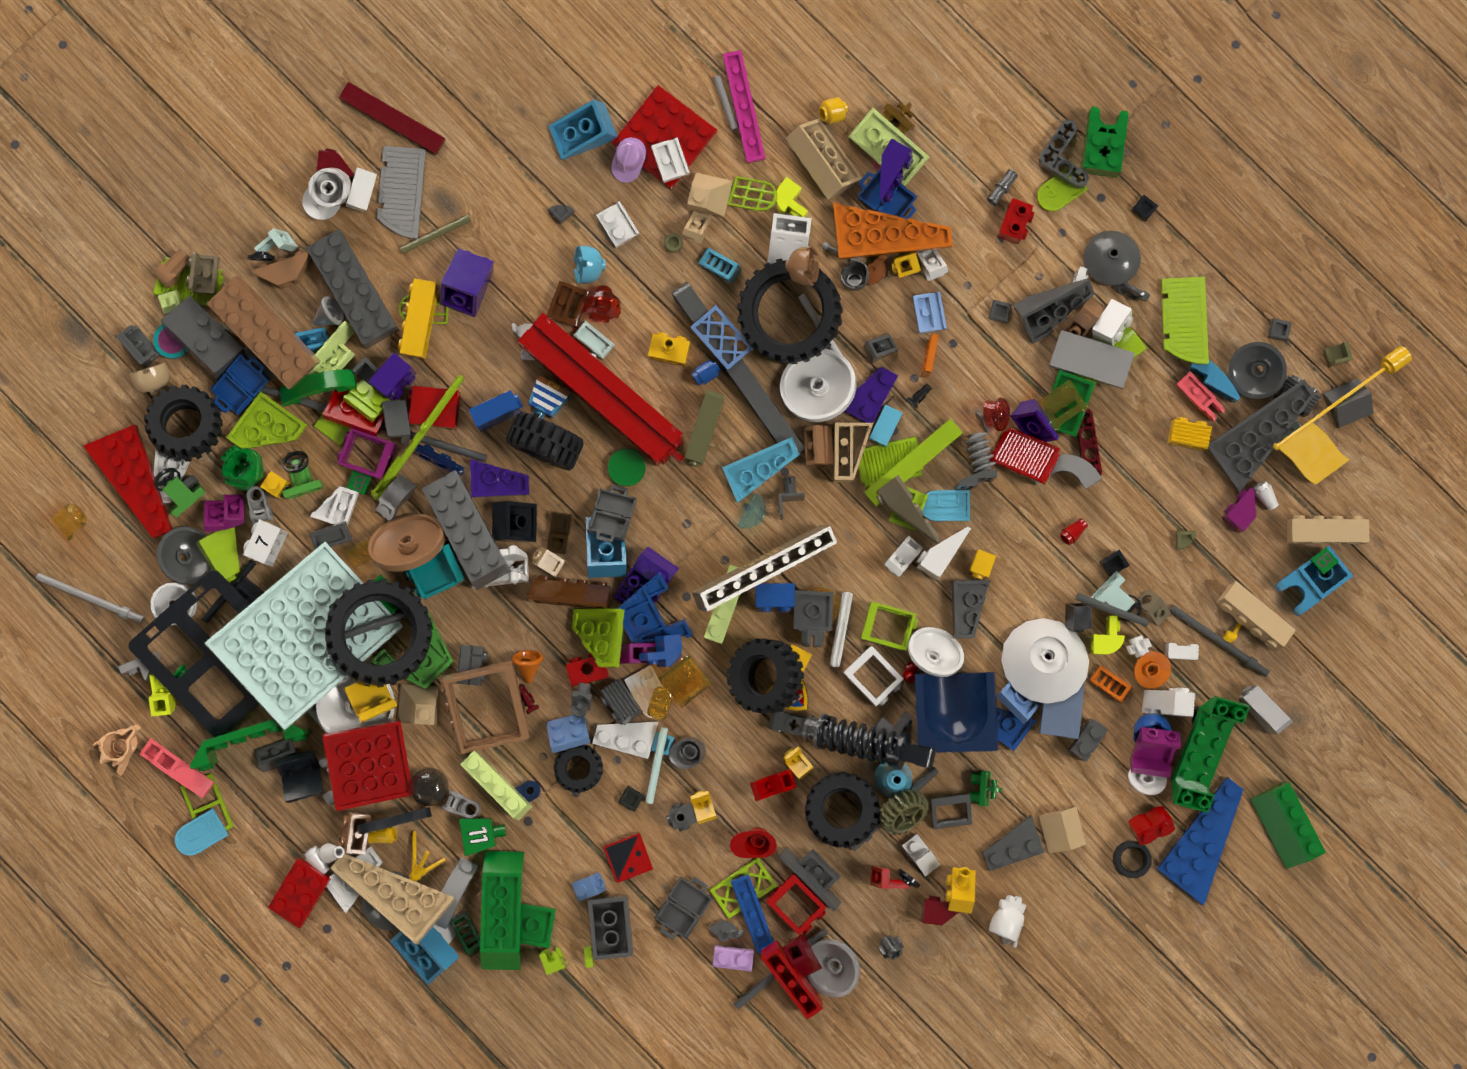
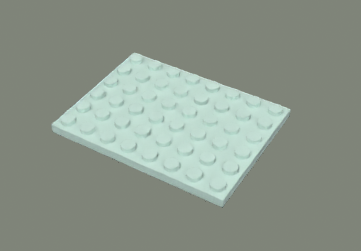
(280, 638)

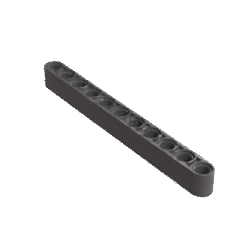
(739, 373)

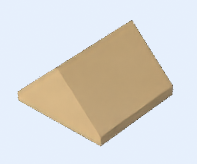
(1062, 830)

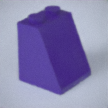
(466, 282)

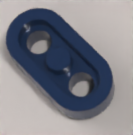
(522, 789)

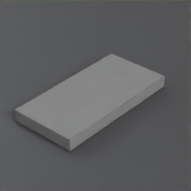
(1091, 359)

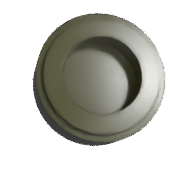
(673, 243)

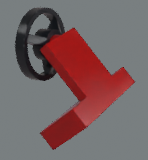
(881, 875)

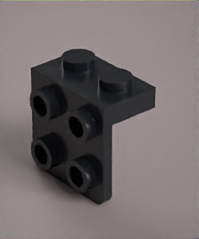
(300, 776)

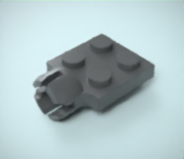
(813, 615)

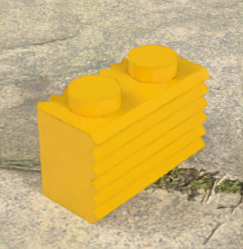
(1189, 434)

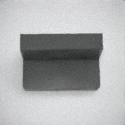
(396, 420)

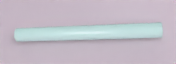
(656, 764)

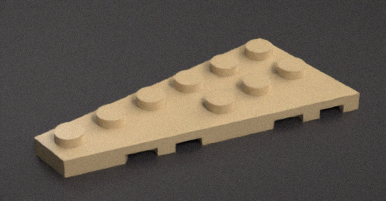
(402, 901)

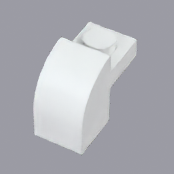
(903, 556)

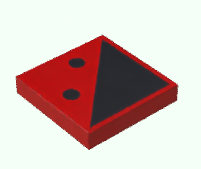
(628, 857)

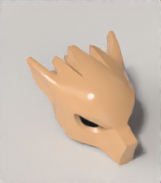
(118, 747)

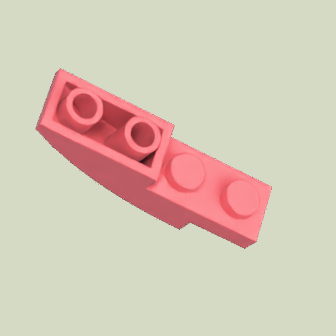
(176, 768)

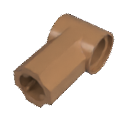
(169, 272)

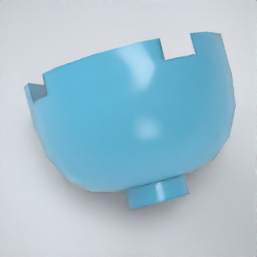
(588, 264)

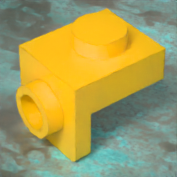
(797, 763)
(703, 807)

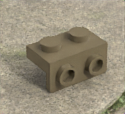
(203, 274)

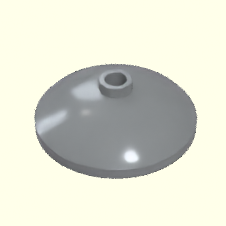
(832, 979)

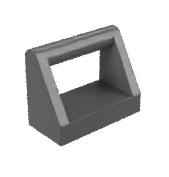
(948, 800)

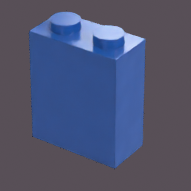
(496, 410)

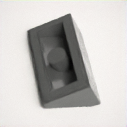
(267, 755)

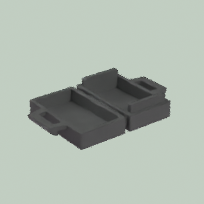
(612, 514)
(679, 915)

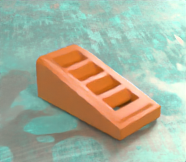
(1124, 694)

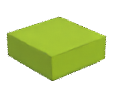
(588, 954)

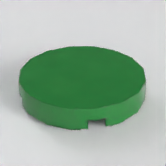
(626, 467)

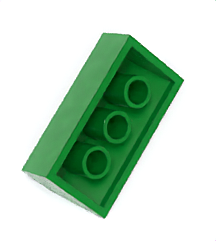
(1287, 825)

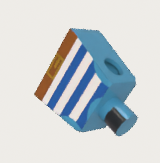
(548, 398)

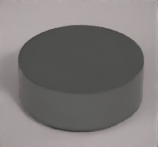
(191, 481)

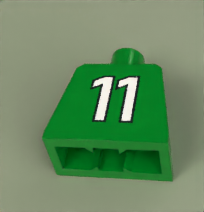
(480, 834)

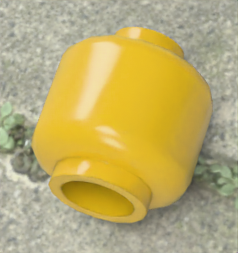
(833, 110)

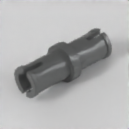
(1002, 187)

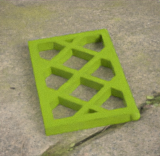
(744, 870)

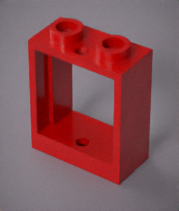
(781, 890)

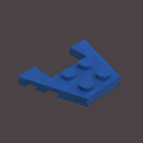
(642, 617)

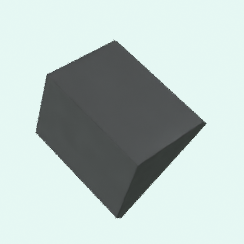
(1352, 408)

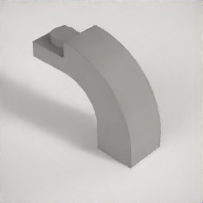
(1078, 467)
(455, 887)

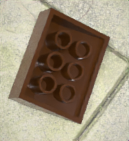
(570, 593)

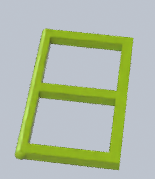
(220, 801)

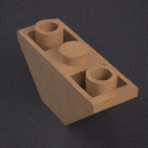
(285, 271)

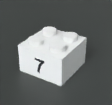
(264, 543)

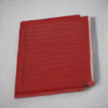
(1026, 455)

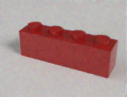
(791, 980)

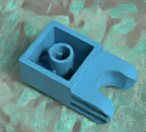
(1312, 584)

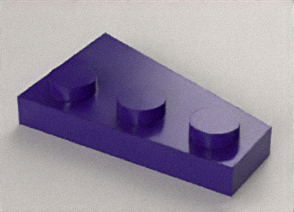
(871, 395)

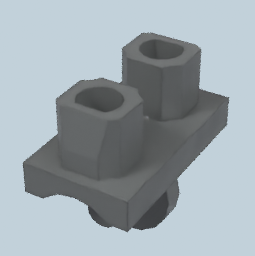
(581, 700)

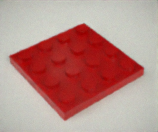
(664, 119)
(367, 764)

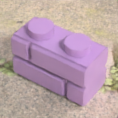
(733, 958)

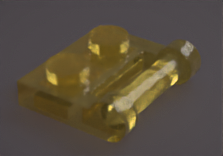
(1058, 400)

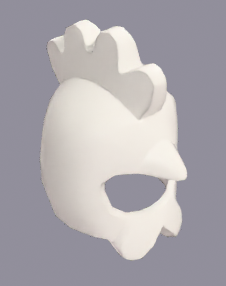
(1008, 920)

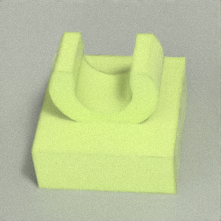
(169, 301)

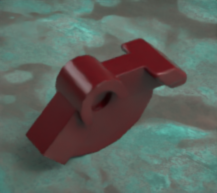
(528, 699)

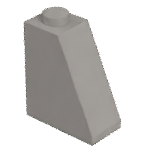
(1265, 710)

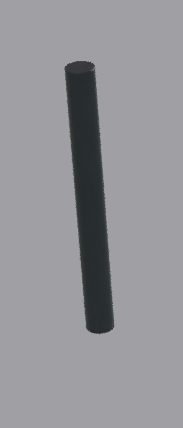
(221, 600)

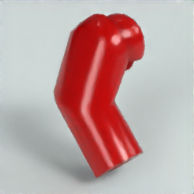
(909, 672)

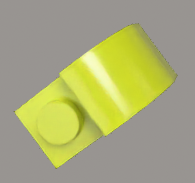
(786, 197)
(1107, 643)
(161, 700)

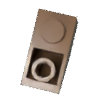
(1085, 318)

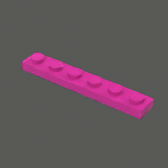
(744, 106)

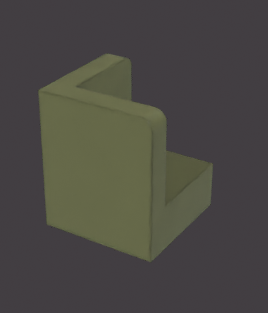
(1338, 354)

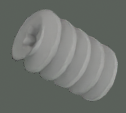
(980, 452)

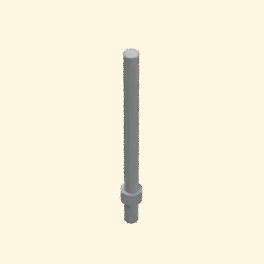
(124, 612)

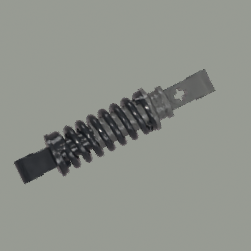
(854, 741)

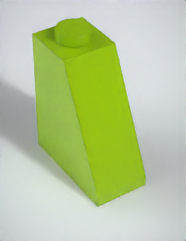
(221, 552)

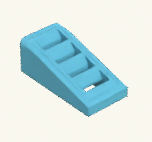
(733, 274)

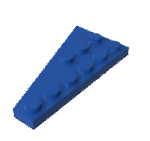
(1198, 851)

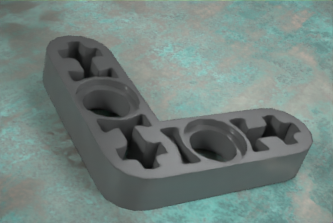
(1058, 160)

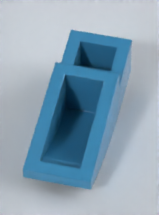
(1215, 380)

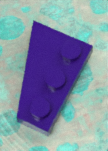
(496, 482)

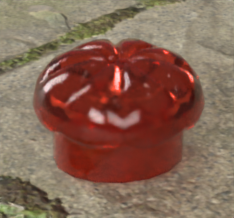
(996, 414)

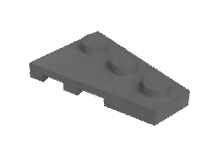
(966, 606)
(1015, 846)

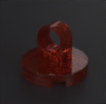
(602, 305)

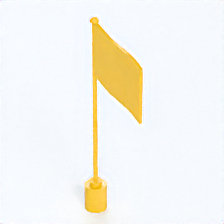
(1312, 448)

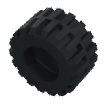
(566, 780)

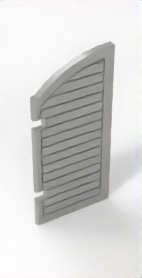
(401, 190)

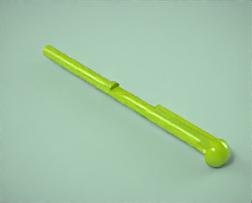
(400, 461)

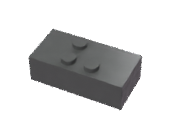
(202, 337)

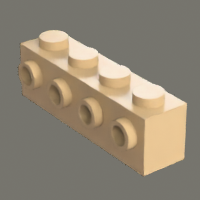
(1328, 530)
(1255, 616)

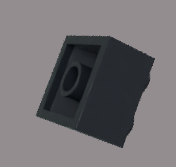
(514, 521)

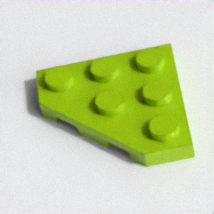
(266, 425)
(600, 633)

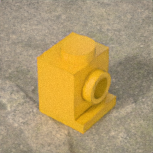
(912, 268)

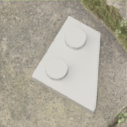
(337, 507)

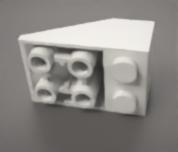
(787, 235)

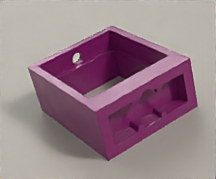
(385, 460)

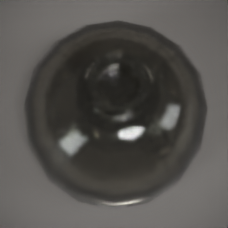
(429, 786)

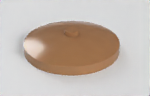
(406, 542)

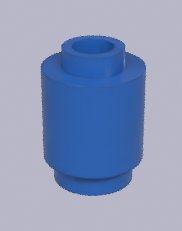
(705, 372)

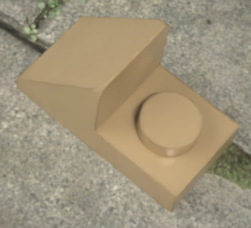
(696, 227)

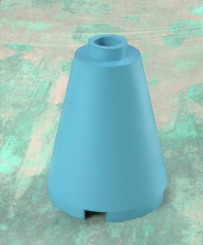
(884, 779)

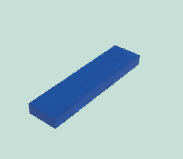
(752, 912)

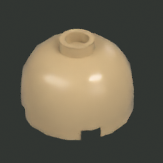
(151, 378)

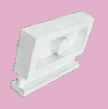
(670, 160)
(617, 224)

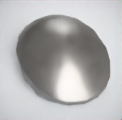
(687, 752)

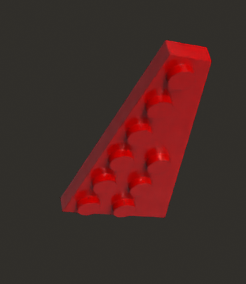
(129, 470)

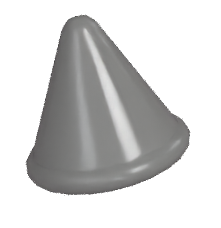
(329, 313)

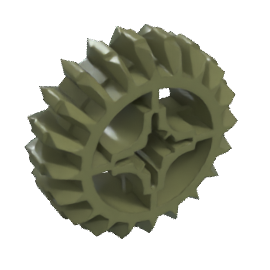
(903, 811)

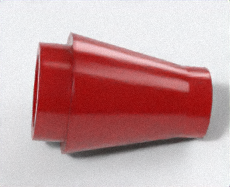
(1072, 532)

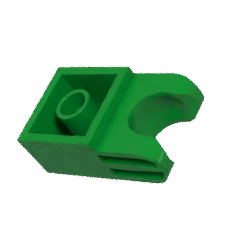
(1105, 139)

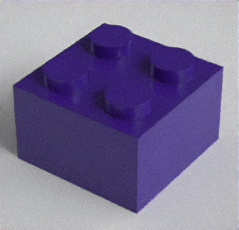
(393, 377)

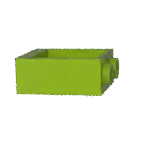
(872, 610)

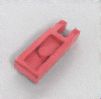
(1199, 395)

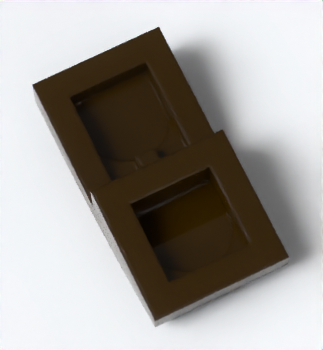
(559, 532)

